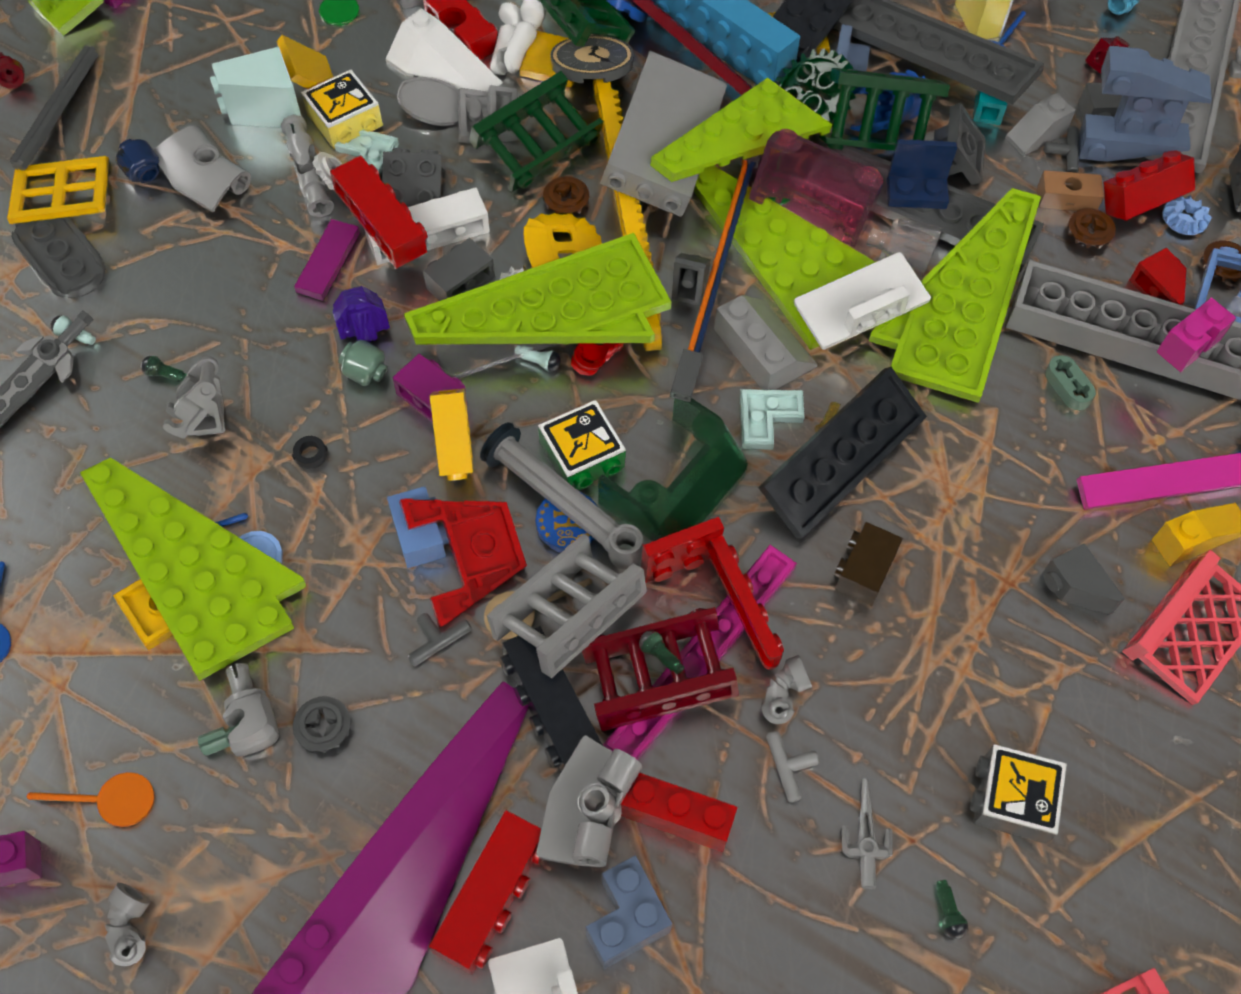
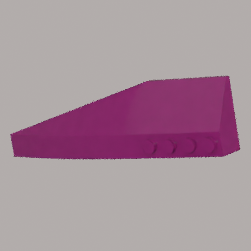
(391, 897)

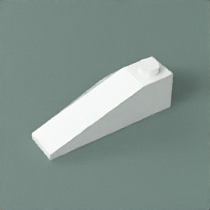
(431, 50)

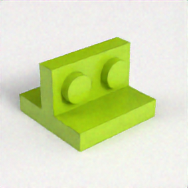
(64, 14)

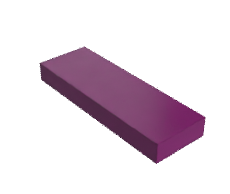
(327, 259)

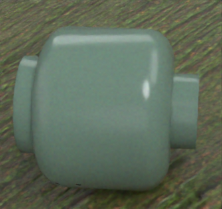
(362, 362)

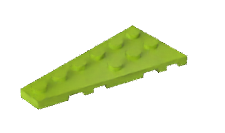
(738, 131)

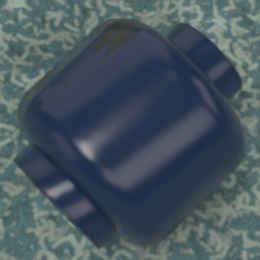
(137, 160)

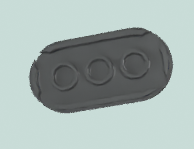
(60, 256)

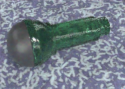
(653, 644)

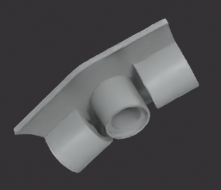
(198, 168)
(571, 826)

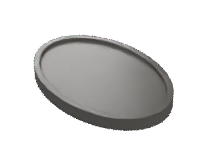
(429, 100)

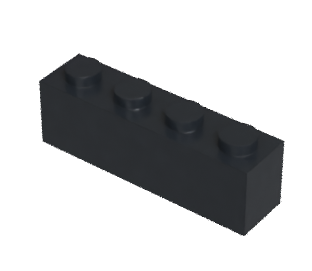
(550, 700)

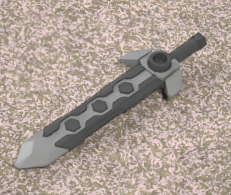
(45, 358)

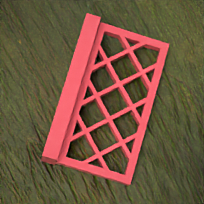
(1169, 613)

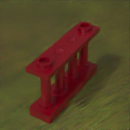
(667, 699)

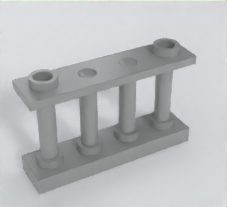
(575, 630)

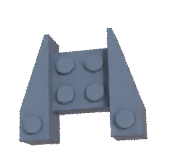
(1149, 110)

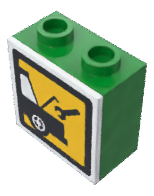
(582, 445)

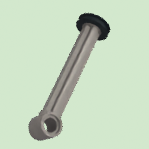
(504, 448)

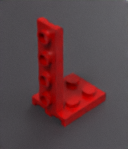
(703, 542)

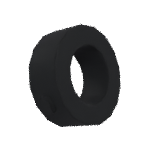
(305, 442)

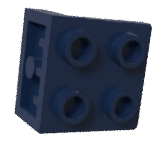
(920, 174)

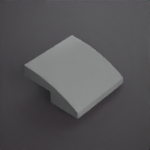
(477, 105)

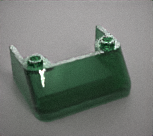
(694, 492)

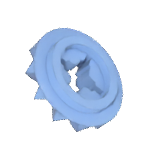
(1182, 222)

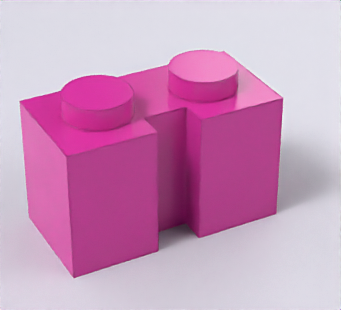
(1196, 334)

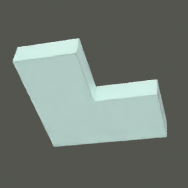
(370, 147)
(763, 408)

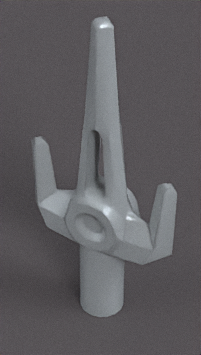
(867, 848)

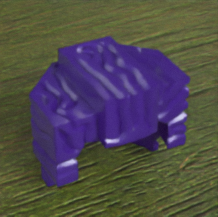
(359, 314)

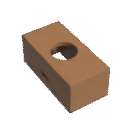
(1081, 193)

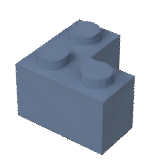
(637, 917)

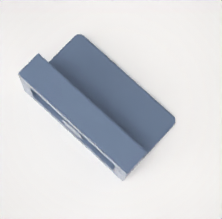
(854, 53)

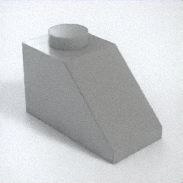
(1042, 123)

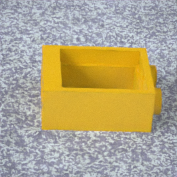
(452, 433)

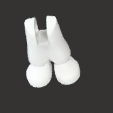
(516, 35)

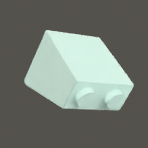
(255, 89)

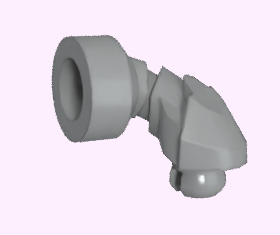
(777, 704)
(124, 940)

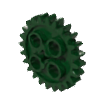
(814, 76)

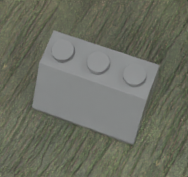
(762, 342)

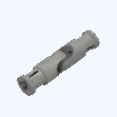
(303, 152)

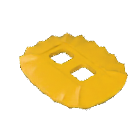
(539, 238)

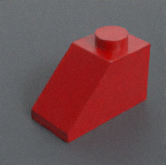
(1161, 277)

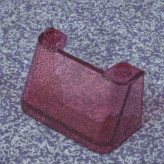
(819, 181)

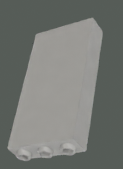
(662, 109)

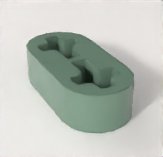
(1071, 382)

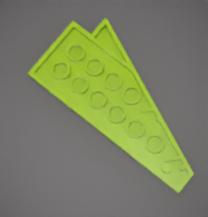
(779, 246)
(574, 299)
(956, 333)
(204, 580)

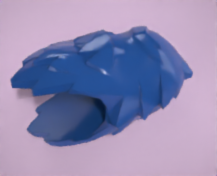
(885, 104)

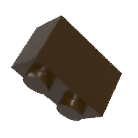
(868, 563)

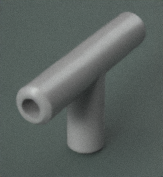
(787, 766)

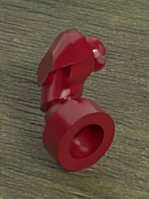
(11, 72)

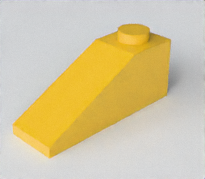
(1198, 532)

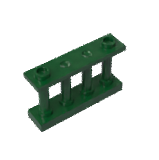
(588, 17)
(875, 84)
(532, 104)

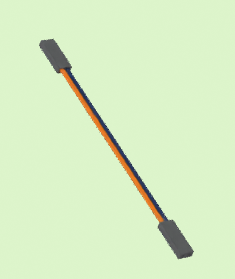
(692, 358)

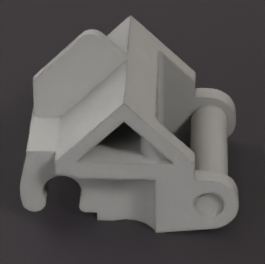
(198, 403)

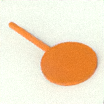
(120, 802)

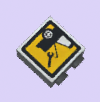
(1019, 793)

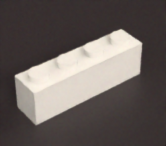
(446, 220)

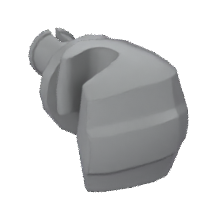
(259, 726)

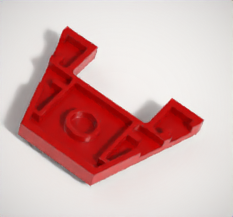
(481, 544)

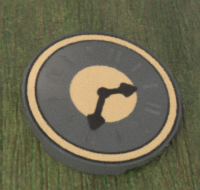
(598, 59)

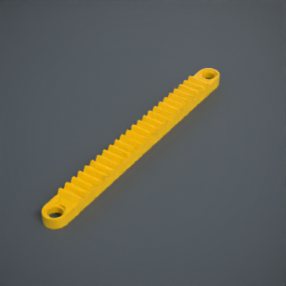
(628, 207)

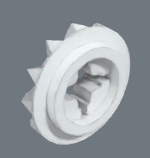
(324, 163)

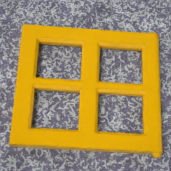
(58, 208)

